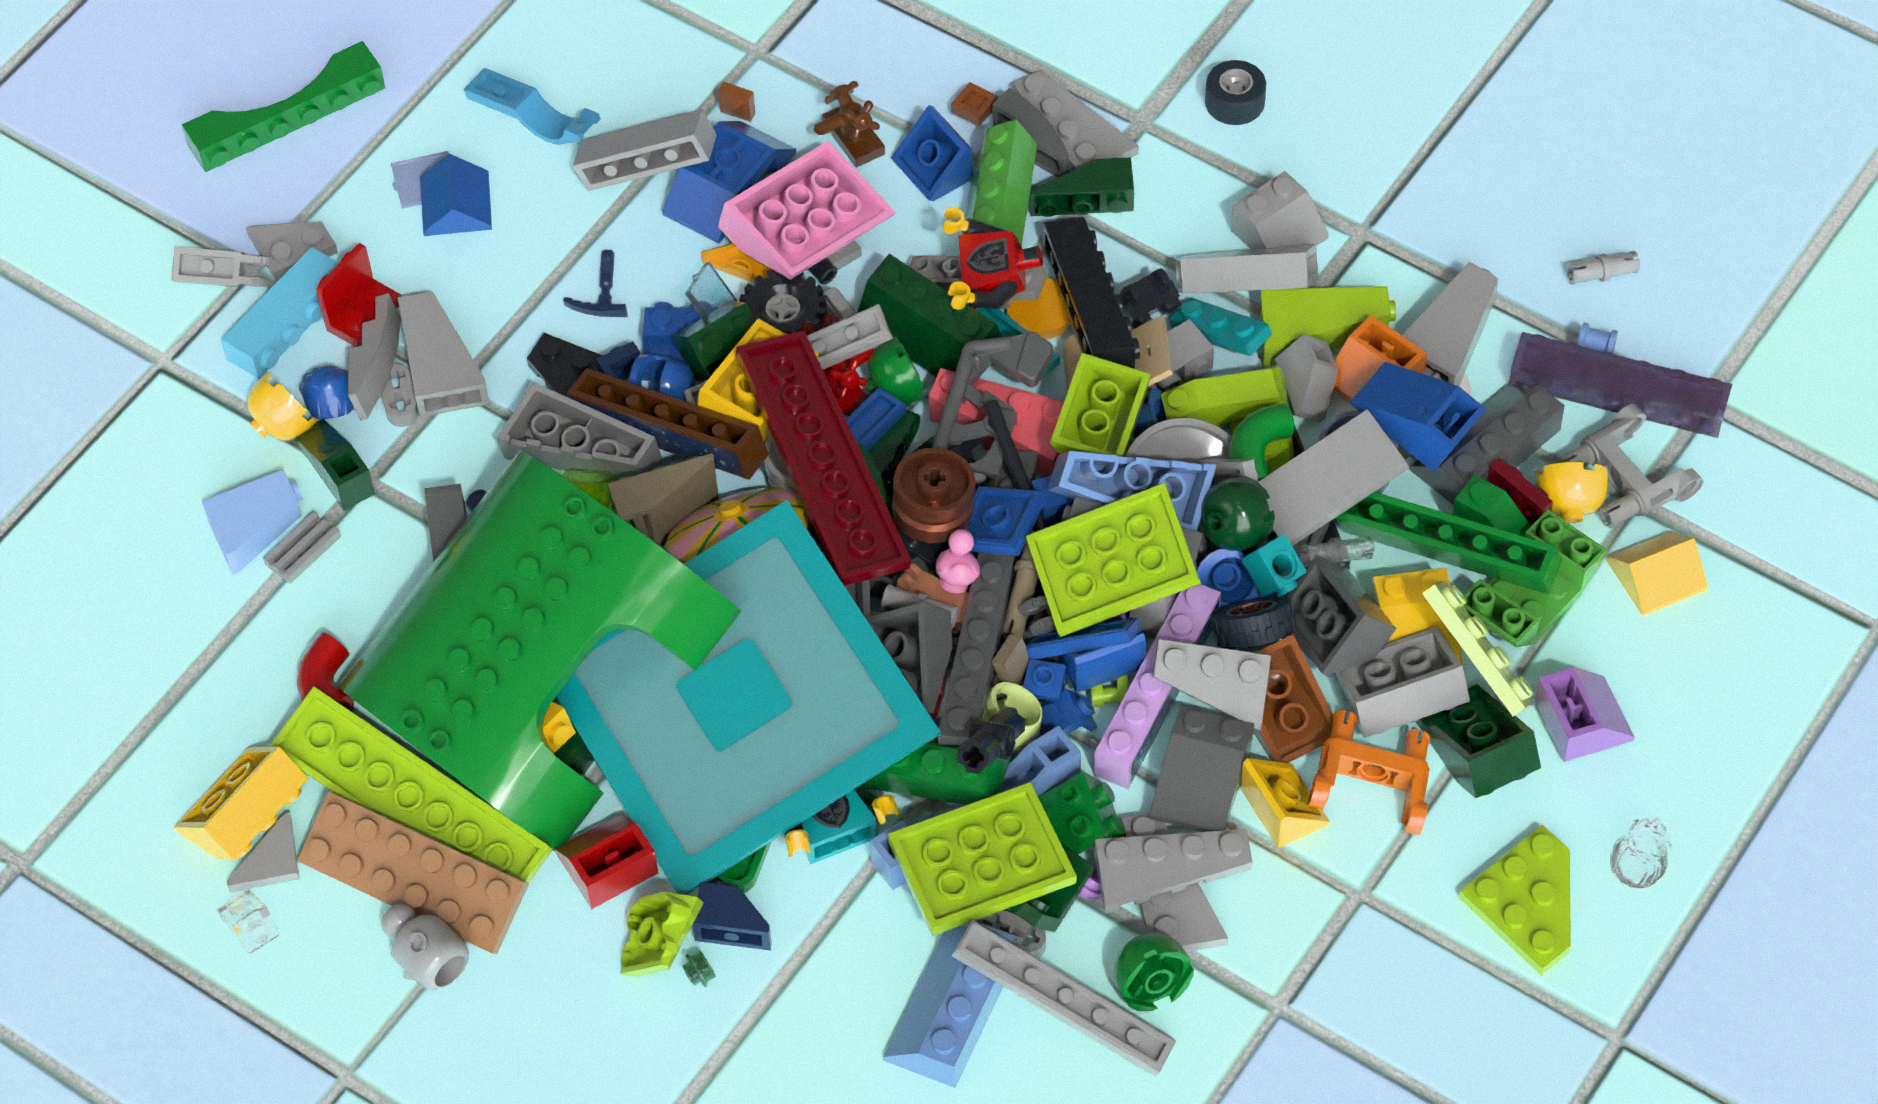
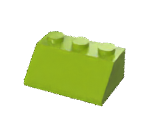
(1100, 408)

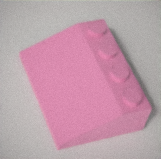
(803, 212)

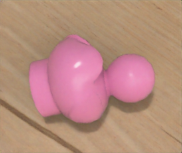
(957, 565)

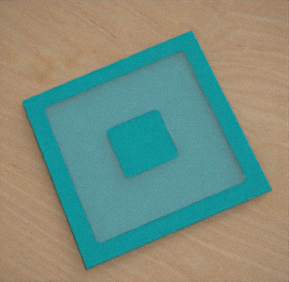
(768, 726)

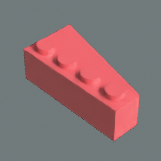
(1035, 416)

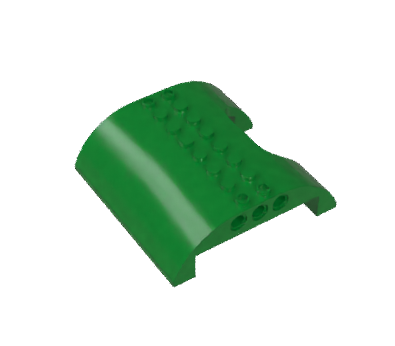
(507, 625)

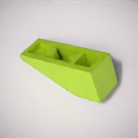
(1223, 397)

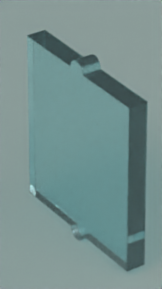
(708, 290)

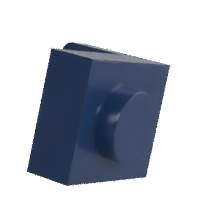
(618, 361)

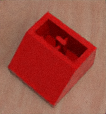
(608, 859)

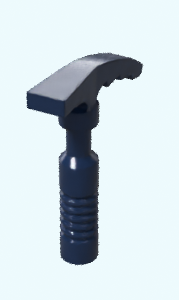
(604, 307)

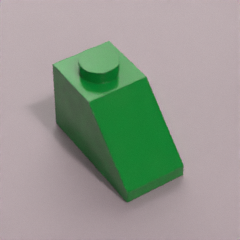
(1489, 506)

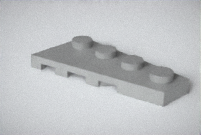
(1079, 127)
(1153, 864)
(1182, 914)

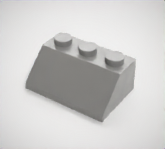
(1404, 682)

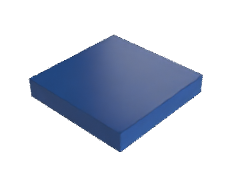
(1004, 518)

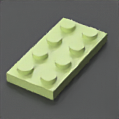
(1471, 636)

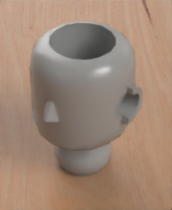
(425, 947)

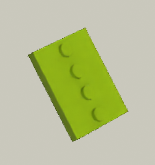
(1113, 559)
(981, 858)

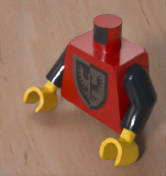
(990, 263)

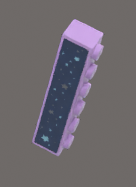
(1149, 699)

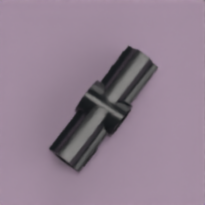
(991, 740)

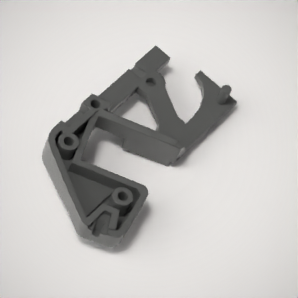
(1020, 356)

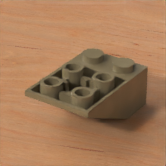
(664, 496)

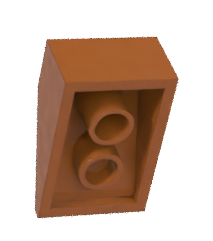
(1294, 707)

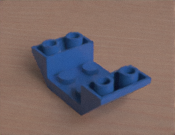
(734, 166)

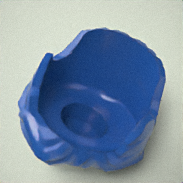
(326, 392)

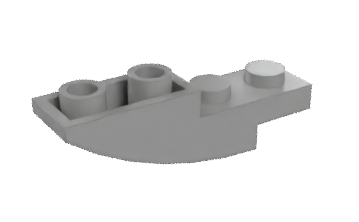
(947, 269)

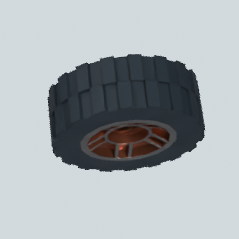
(1254, 622)

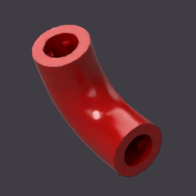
(319, 668)

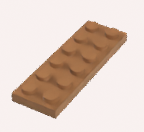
(412, 870)

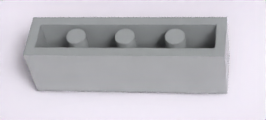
(645, 150)

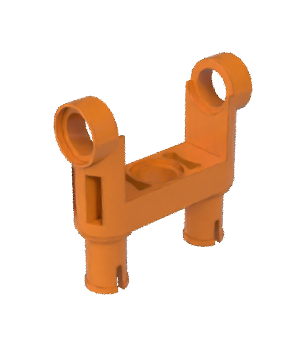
(1394, 770)

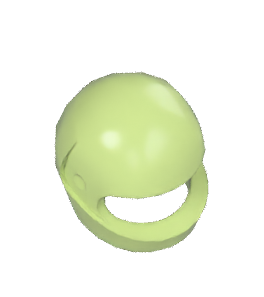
(1026, 705)

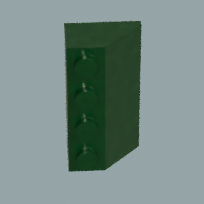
(923, 316)

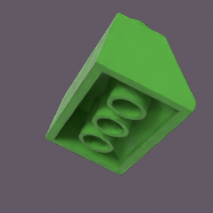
(1003, 178)

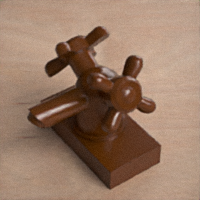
(851, 126)

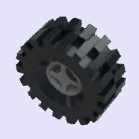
(780, 297)

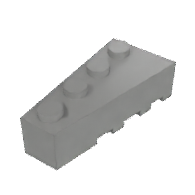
(576, 436)

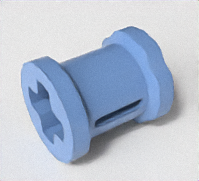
(1597, 339)

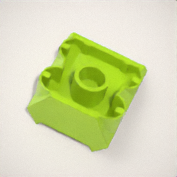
(657, 932)

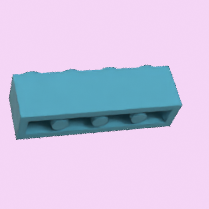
(278, 316)

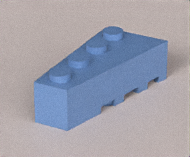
(1112, 478)

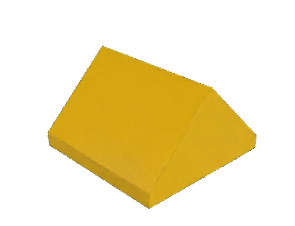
(1660, 571)
(1280, 800)

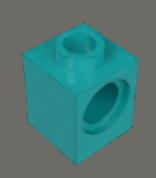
(1284, 557)

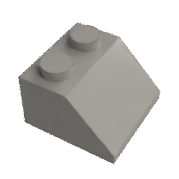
(1278, 216)

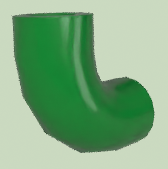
(1257, 431)

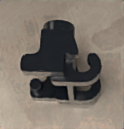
(1149, 296)

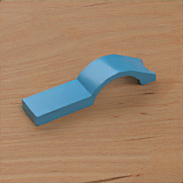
(529, 108)

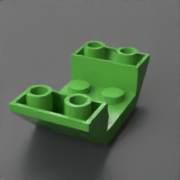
(1525, 614)

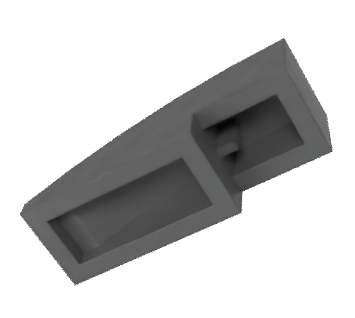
(1050, 151)

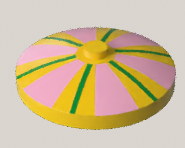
(725, 516)

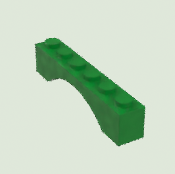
(228, 135)

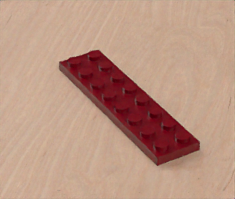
(823, 458)

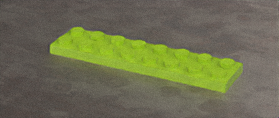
(390, 780)

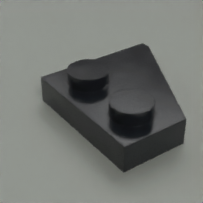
(560, 362)

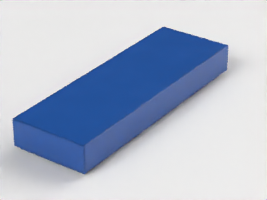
(1088, 638)

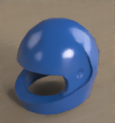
(667, 374)

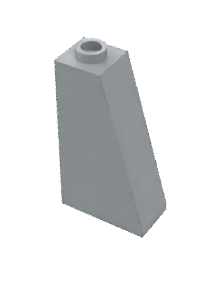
(1249, 269)
(1454, 323)
(439, 362)

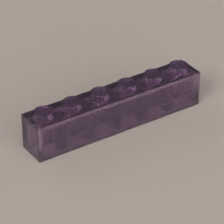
(1617, 381)

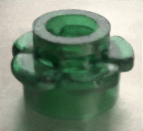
(698, 969)

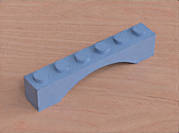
(1042, 762)

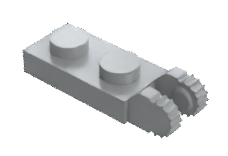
(216, 267)

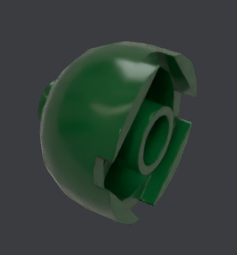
(1236, 514)

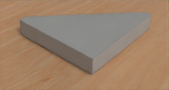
(270, 861)

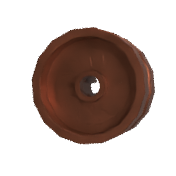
(933, 494)

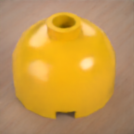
(276, 411)
(1573, 489)

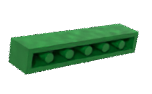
(1454, 541)

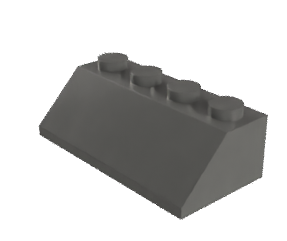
(1511, 428)

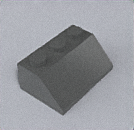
(1337, 618)

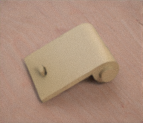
(1151, 338)

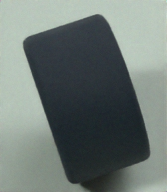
(1235, 92)

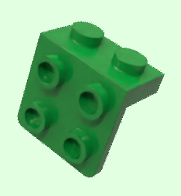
(1082, 812)

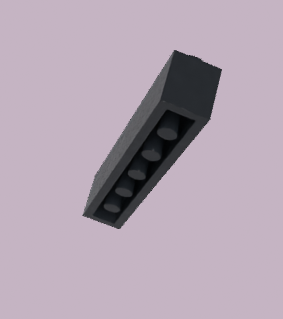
(1089, 292)

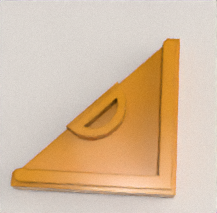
(734, 262)

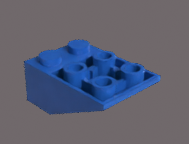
(1419, 411)

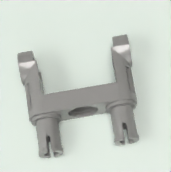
(1636, 491)

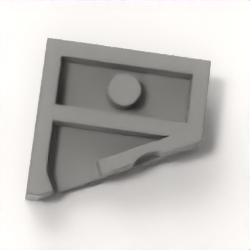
(289, 242)

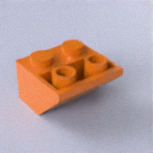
(1368, 350)

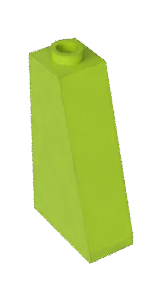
(1319, 313)

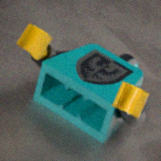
(840, 825)

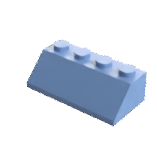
(945, 1014)

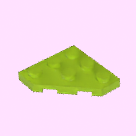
(1527, 899)

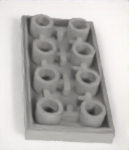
(1331, 477)

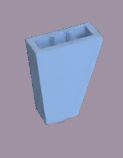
(252, 517)

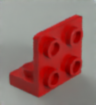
(350, 295)

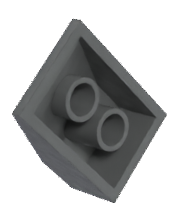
(919, 644)
(1201, 770)

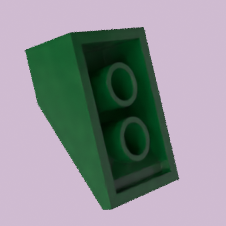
(1482, 743)

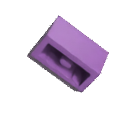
(1581, 713)

